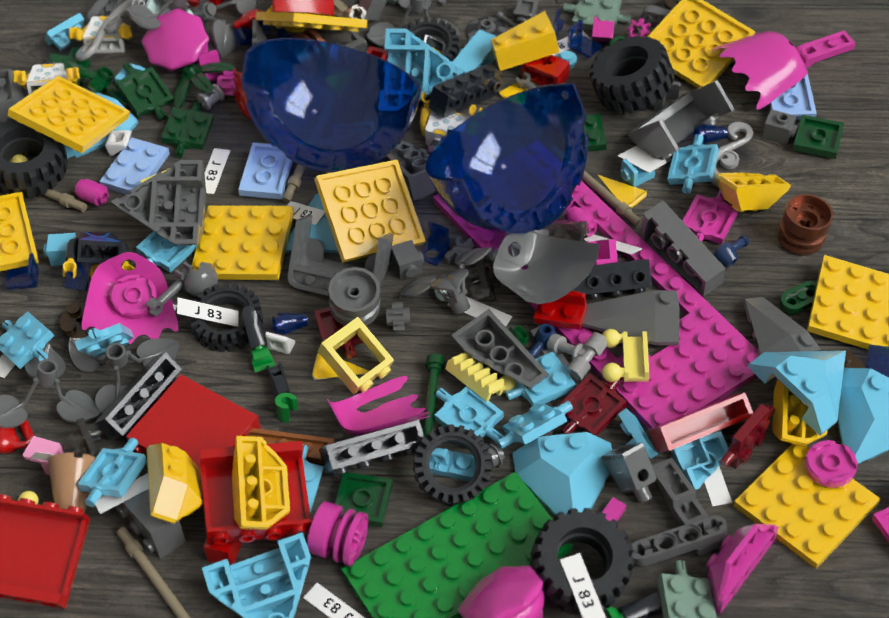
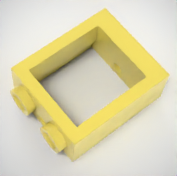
(328, 352)

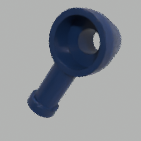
(727, 252)
(541, 339)

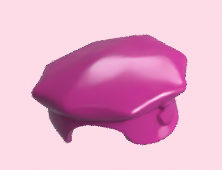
(176, 41)
(505, 594)

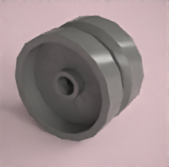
(354, 294)

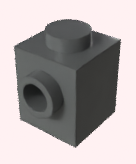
(779, 127)
(407, 259)

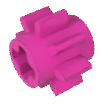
(634, 28)
(226, 82)

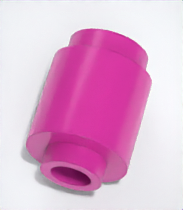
(91, 192)
(579, 214)

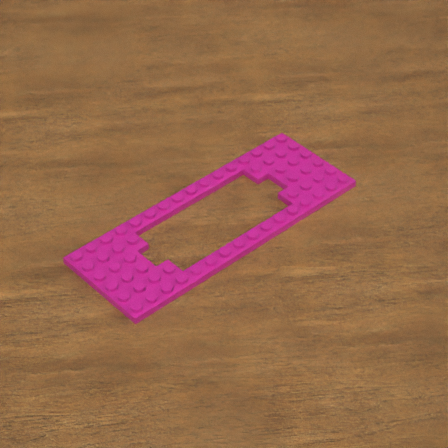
(682, 377)

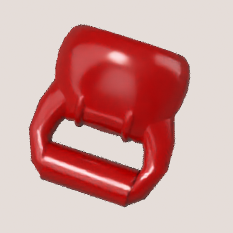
(246, 20)
(10, 441)

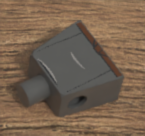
(631, 470)

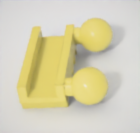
(634, 357)
(479, 380)

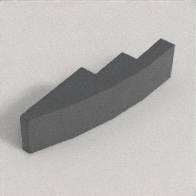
(681, 499)

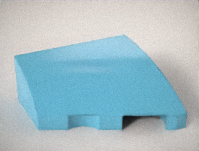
(700, 457)

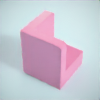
(44, 446)

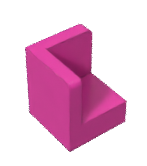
(602, 30)
(607, 251)

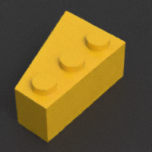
(525, 42)

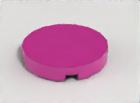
(131, 295)
(831, 464)

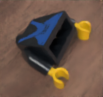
(94, 248)

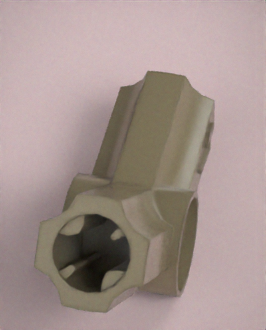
(344, 11)

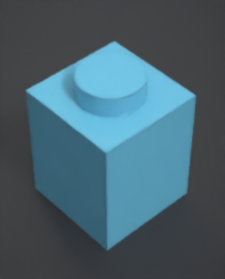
(56, 247)

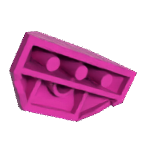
(737, 561)

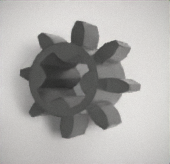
(398, 316)

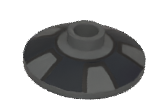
(487, 24)

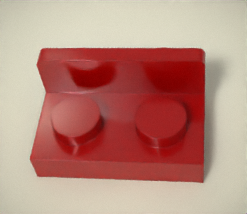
(564, 312)

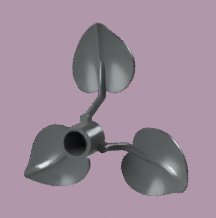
(145, 18)
(377, 31)
(222, 33)
(449, 282)
(118, 358)
(45, 373)

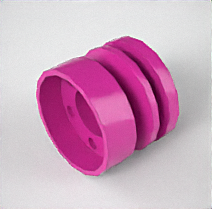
(337, 533)

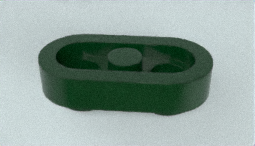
(798, 297)

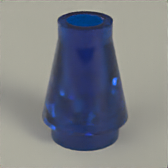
(710, 132)
(289, 322)

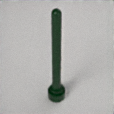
(434, 366)

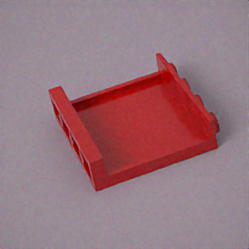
(192, 420)
(217, 490)
(39, 550)

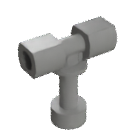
(580, 353)

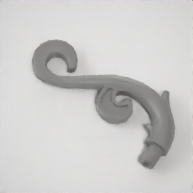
(111, 23)
(730, 157)

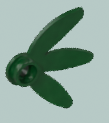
(194, 74)
(101, 79)

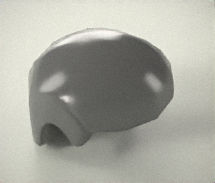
(201, 279)

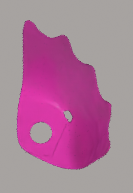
(768, 61)
(98, 306)
(383, 417)

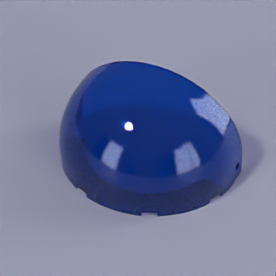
(327, 102)
(514, 160)

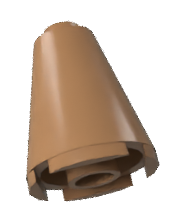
(64, 475)

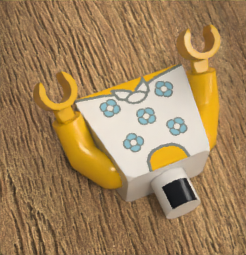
(111, 43)
(42, 74)
(435, 126)

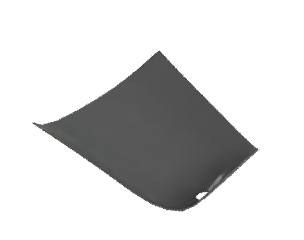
(553, 266)

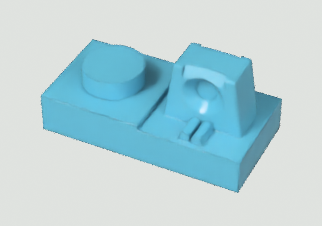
(60, 33)
(632, 427)
(452, 464)

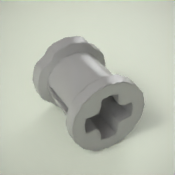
(209, 99)

